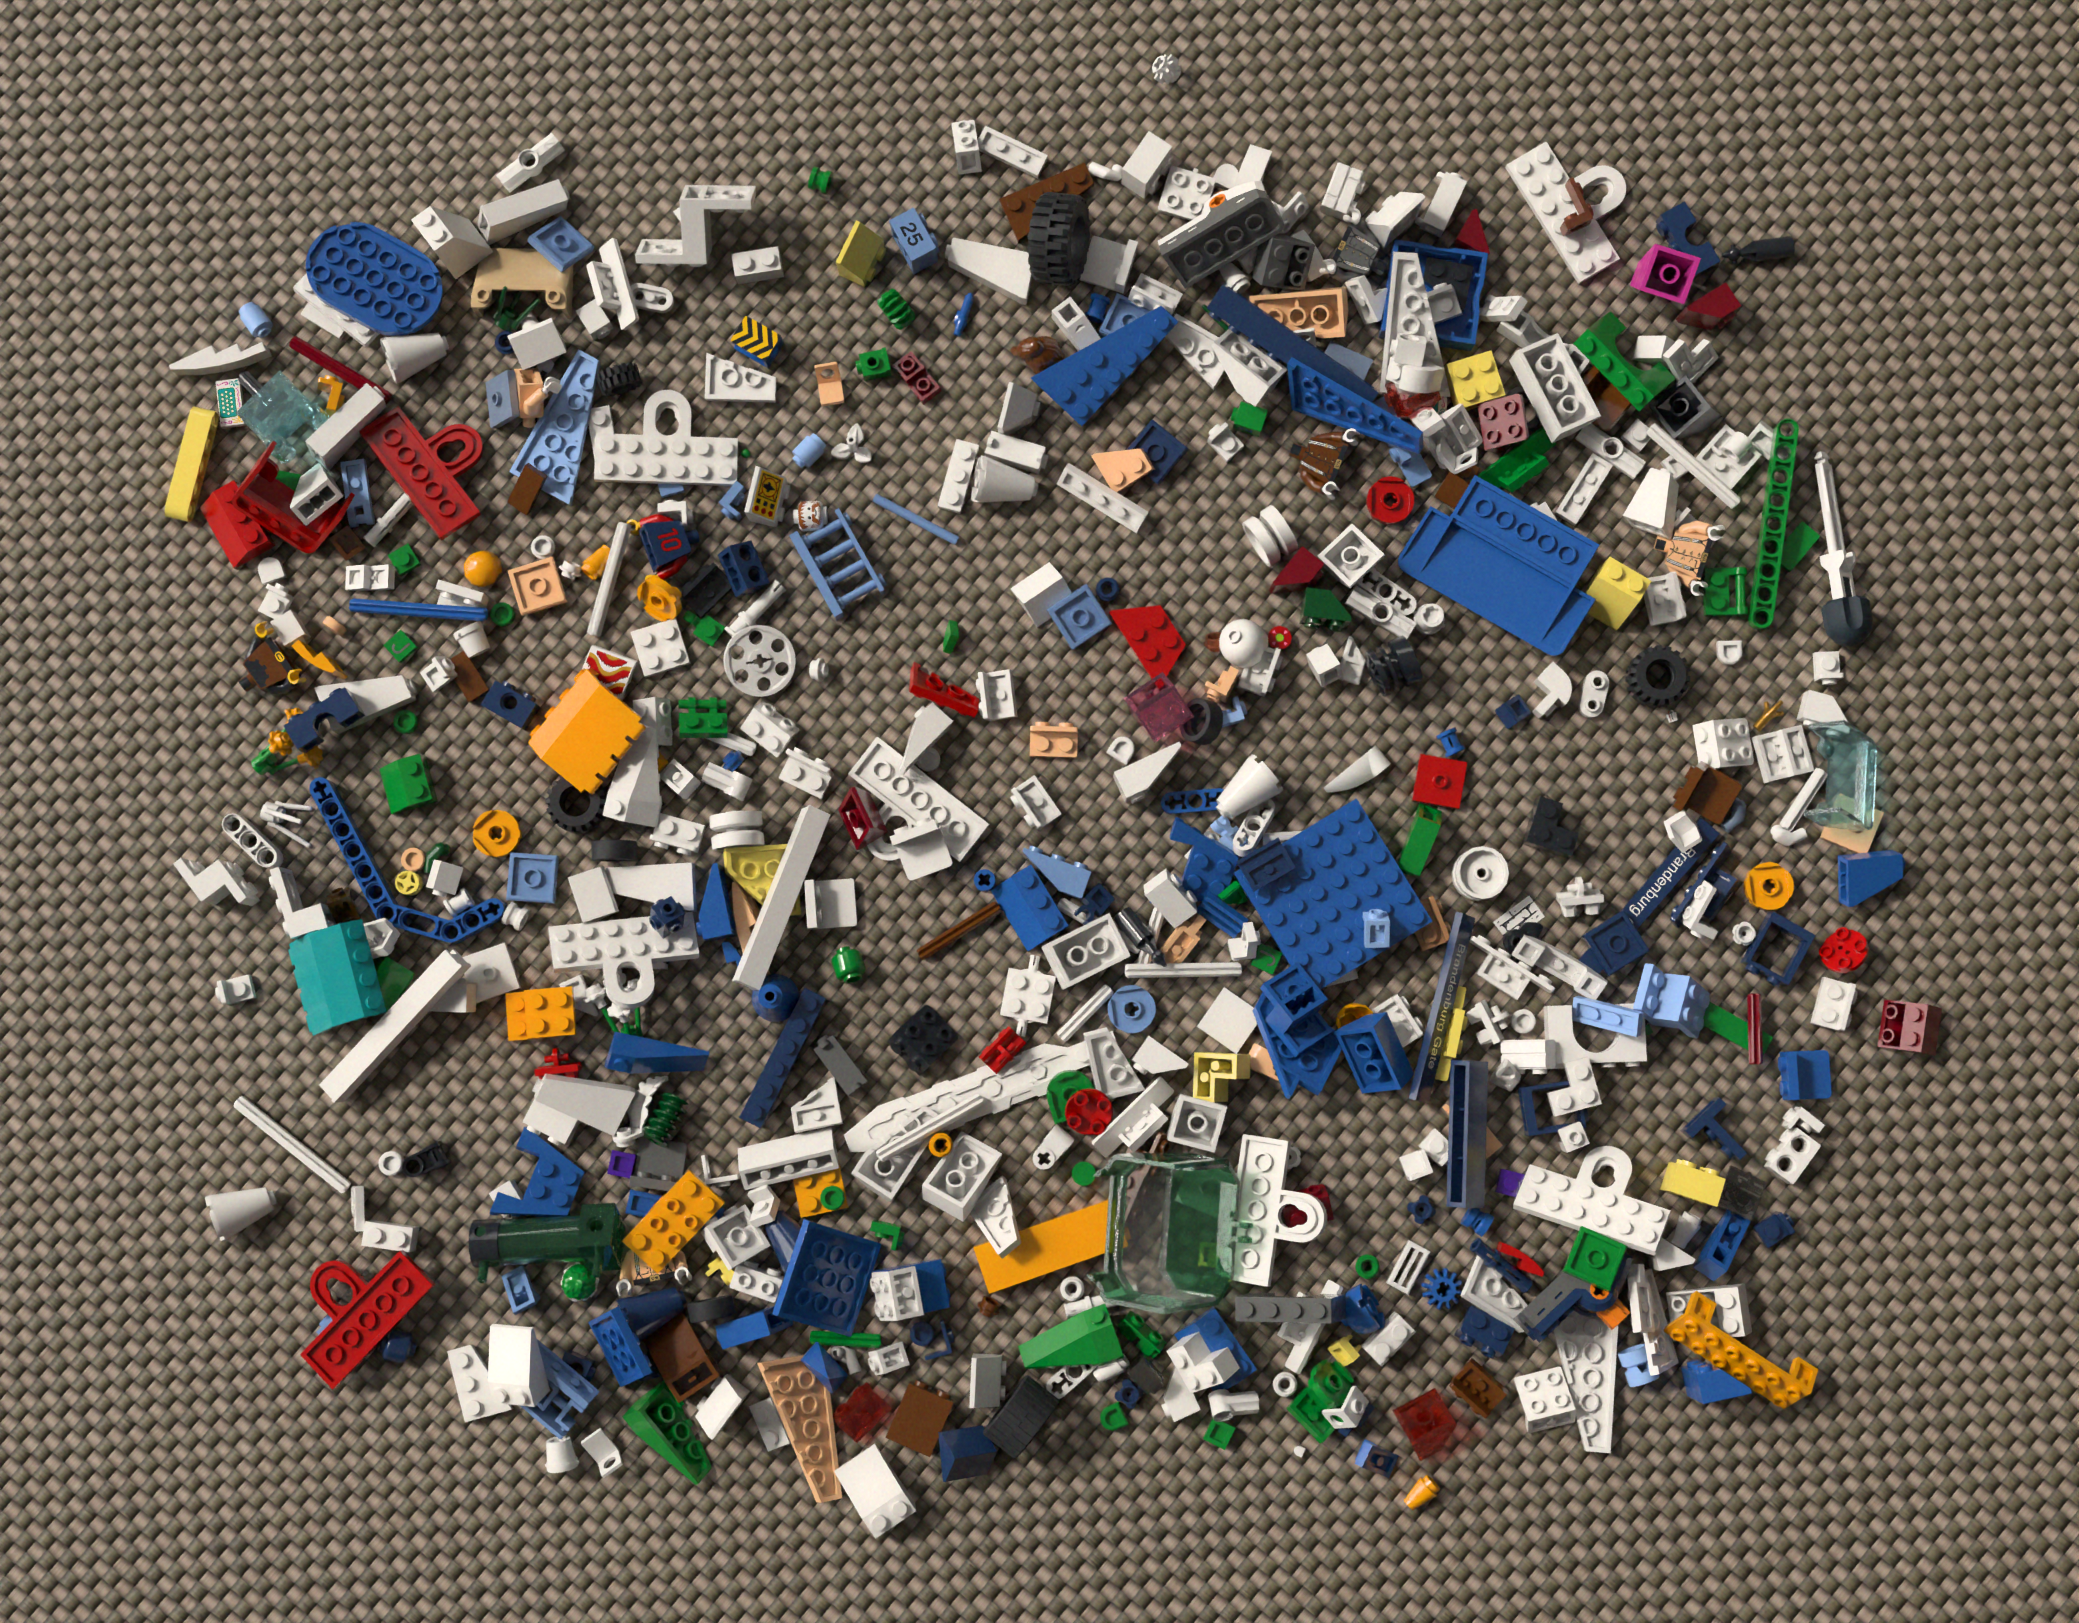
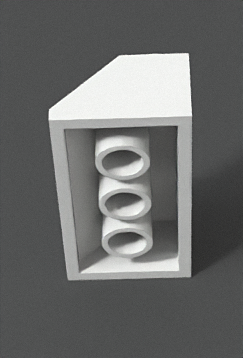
(1554, 387)

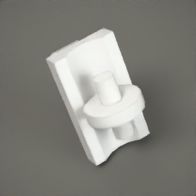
(1579, 894)
(1492, 1032)

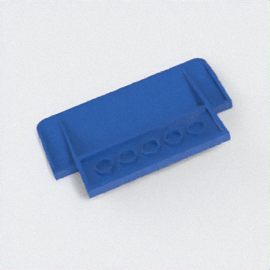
(1505, 565)

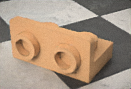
(1225, 685)
(1053, 740)

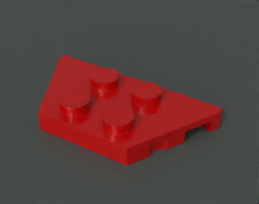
(1150, 637)

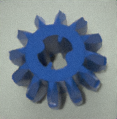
(1434, 1284)

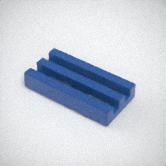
(1219, 917)

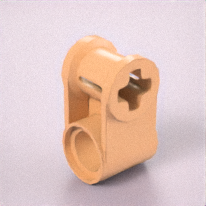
(1261, 1062)

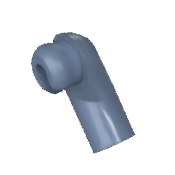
(1737, 816)

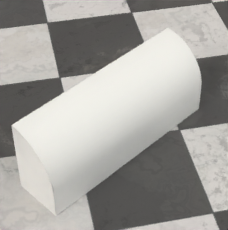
(787, 1158)

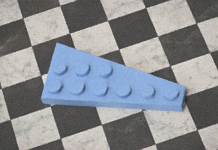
(560, 434)

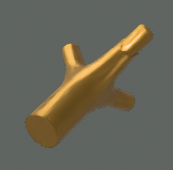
(1768, 714)

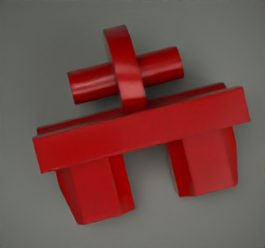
(1002, 1049)
(568, 1069)

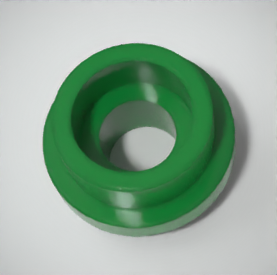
(1374, 1269)

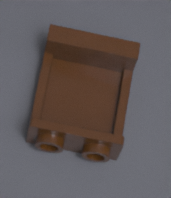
(920, 1417)

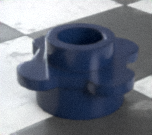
(1429, 1211)
(1121, 1395)

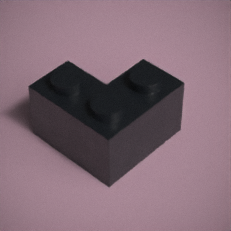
(1543, 832)

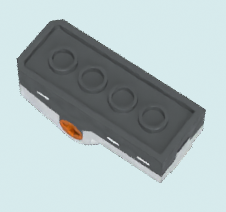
(1225, 230)

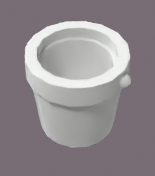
(1429, 619)
(472, 639)
(560, 1455)

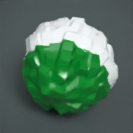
(578, 1282)

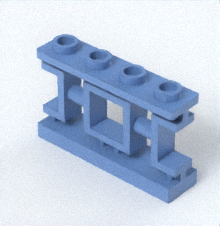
(565, 1379)

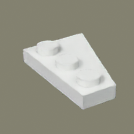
(1109, 1066)

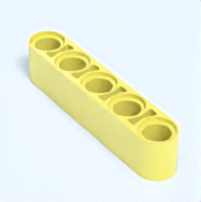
(191, 464)

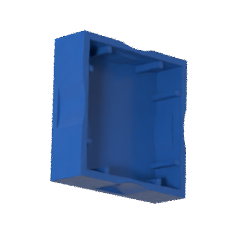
(1461, 330)

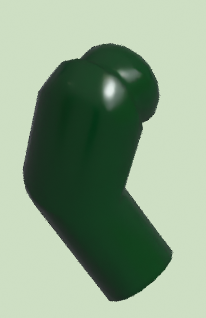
(435, 853)

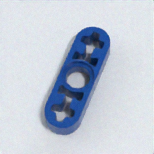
(1177, 797)

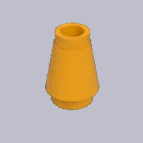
(595, 564)
(945, 1149)
(1422, 1492)

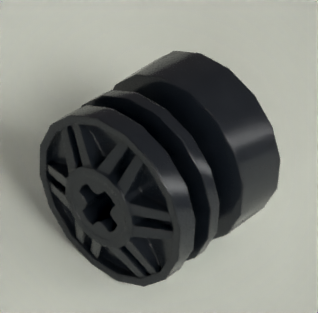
(1397, 664)

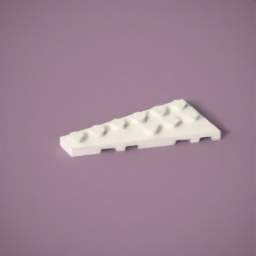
(1410, 314)
(1589, 1366)

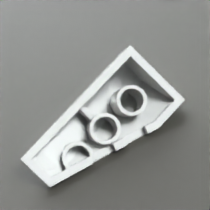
(635, 786)
(887, 1176)

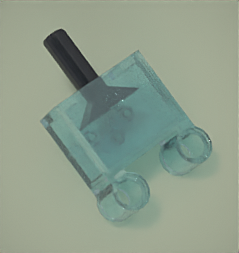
(278, 412)

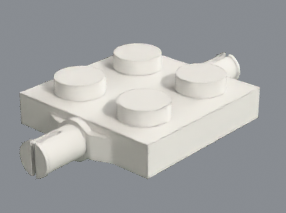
(1027, 995)

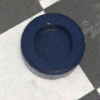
(922, 1333)

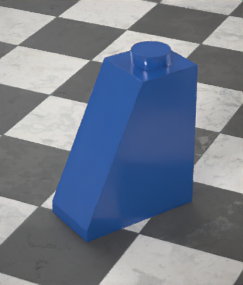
(1867, 874)
(750, 1327)

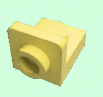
(726, 1275)

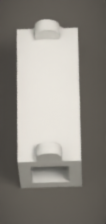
(1442, 203)
(1016, 452)

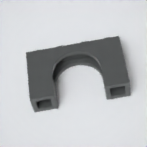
(1307, 1309)

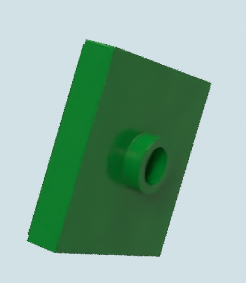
(1594, 1258)

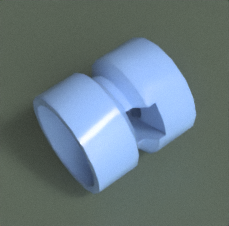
(1634, 1357)

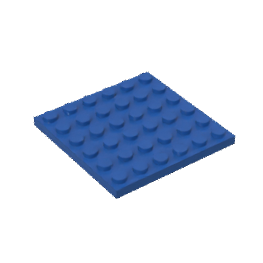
(1321, 902)

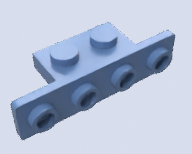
(1411, 463)

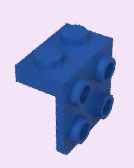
(1805, 1075)

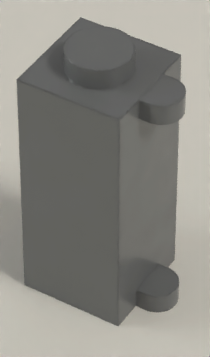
(840, 1064)

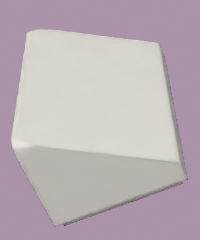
(1762, 440)

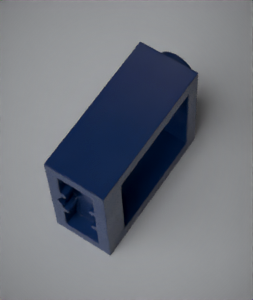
(1793, 930)
(1528, 1111)

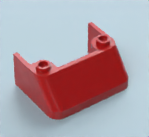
(269, 503)

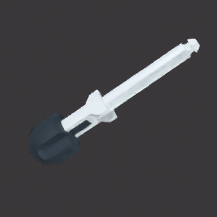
(1847, 616)

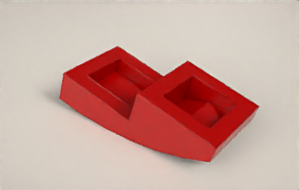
(1524, 1262)

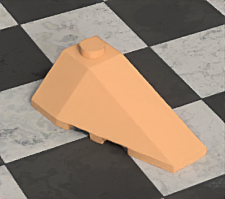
(1318, 309)

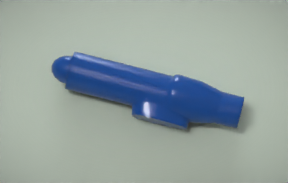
(961, 316)

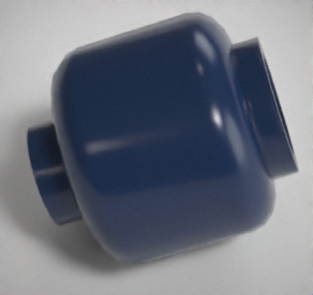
(397, 1346)

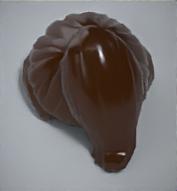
(1039, 352)

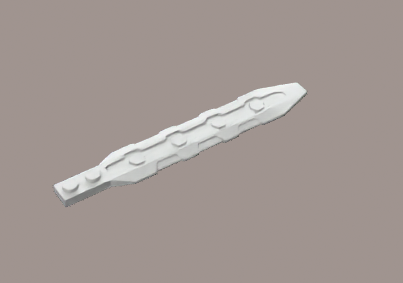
(1014, 1083)

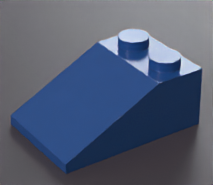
(716, 911)

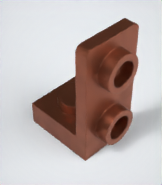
(1574, 221)

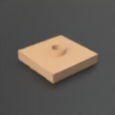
(537, 586)
(1851, 839)

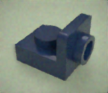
(1774, 1228)

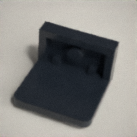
(922, 1039)

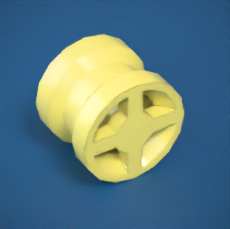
(404, 881)

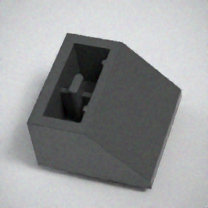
(1283, 262)

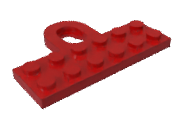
(420, 472)
(367, 1318)

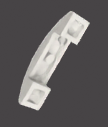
(1560, 964)

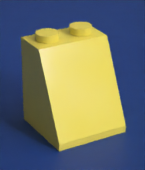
(1616, 592)

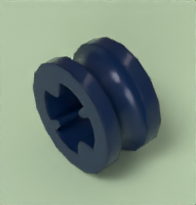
(654, 1374)

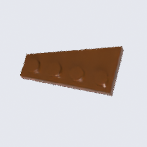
(1020, 204)

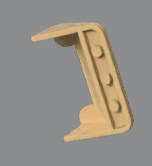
(521, 271)

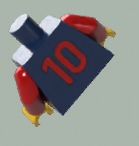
(664, 543)

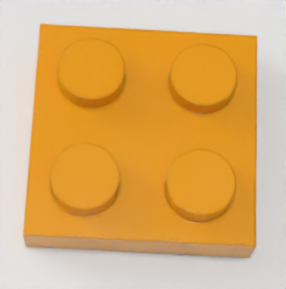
(810, 1188)

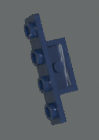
(1719, 879)

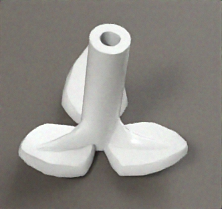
(854, 438)

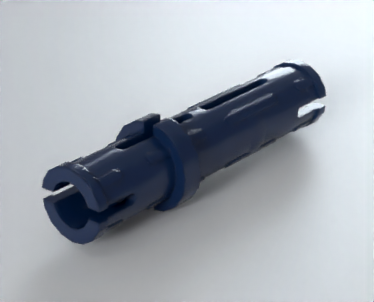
(1481, 1249)

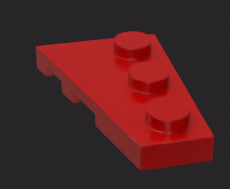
(933, 689)

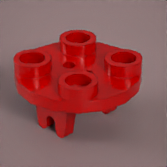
(1850, 942)

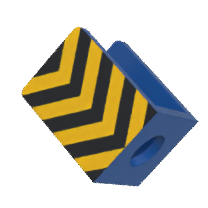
(757, 342)

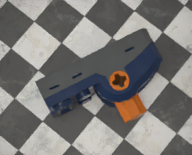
(1570, 1295)

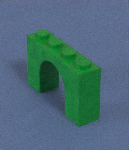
(1634, 384)

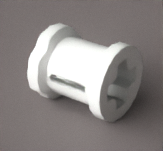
(459, 903)

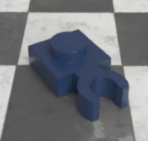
(1095, 902)

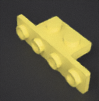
(1452, 1044)

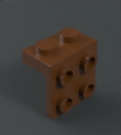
(1606, 397)
(1707, 792)

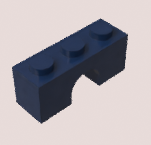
(1673, 225)
(305, 727)

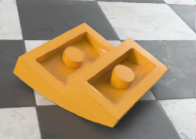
(319, 660)

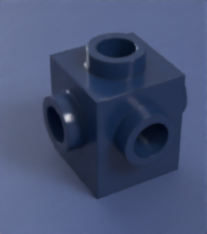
(667, 916)

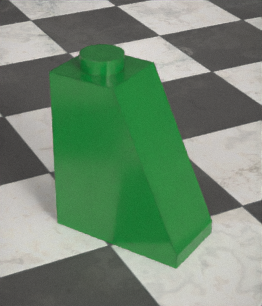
(1420, 839)

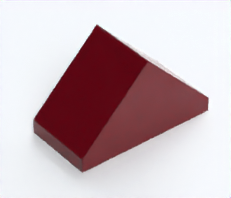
(1472, 235)

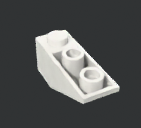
(1074, 324)

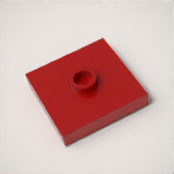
(1439, 781)

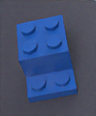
(1296, 1009)

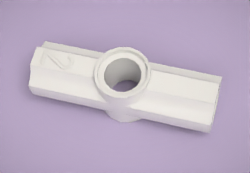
(542, 152)
(1623, 459)
(1366, 605)

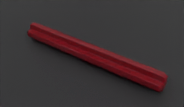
(334, 366)

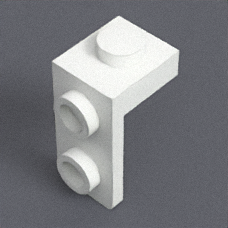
(1695, 910)

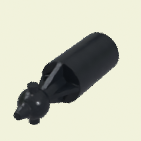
(1763, 250)
(1139, 934)

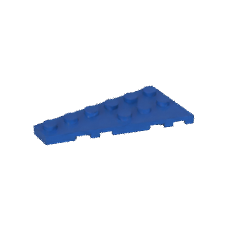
(1095, 372)

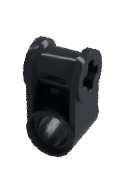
(430, 1159)

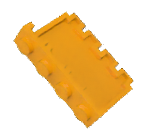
(586, 732)

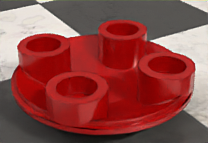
(1089, 1111)

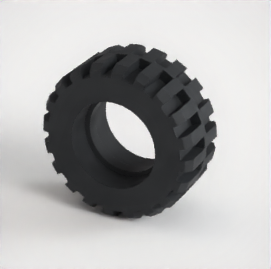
(1058, 238)

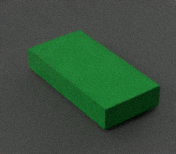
(1797, 545)

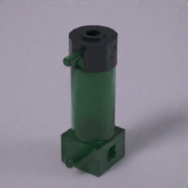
(589, 1237)

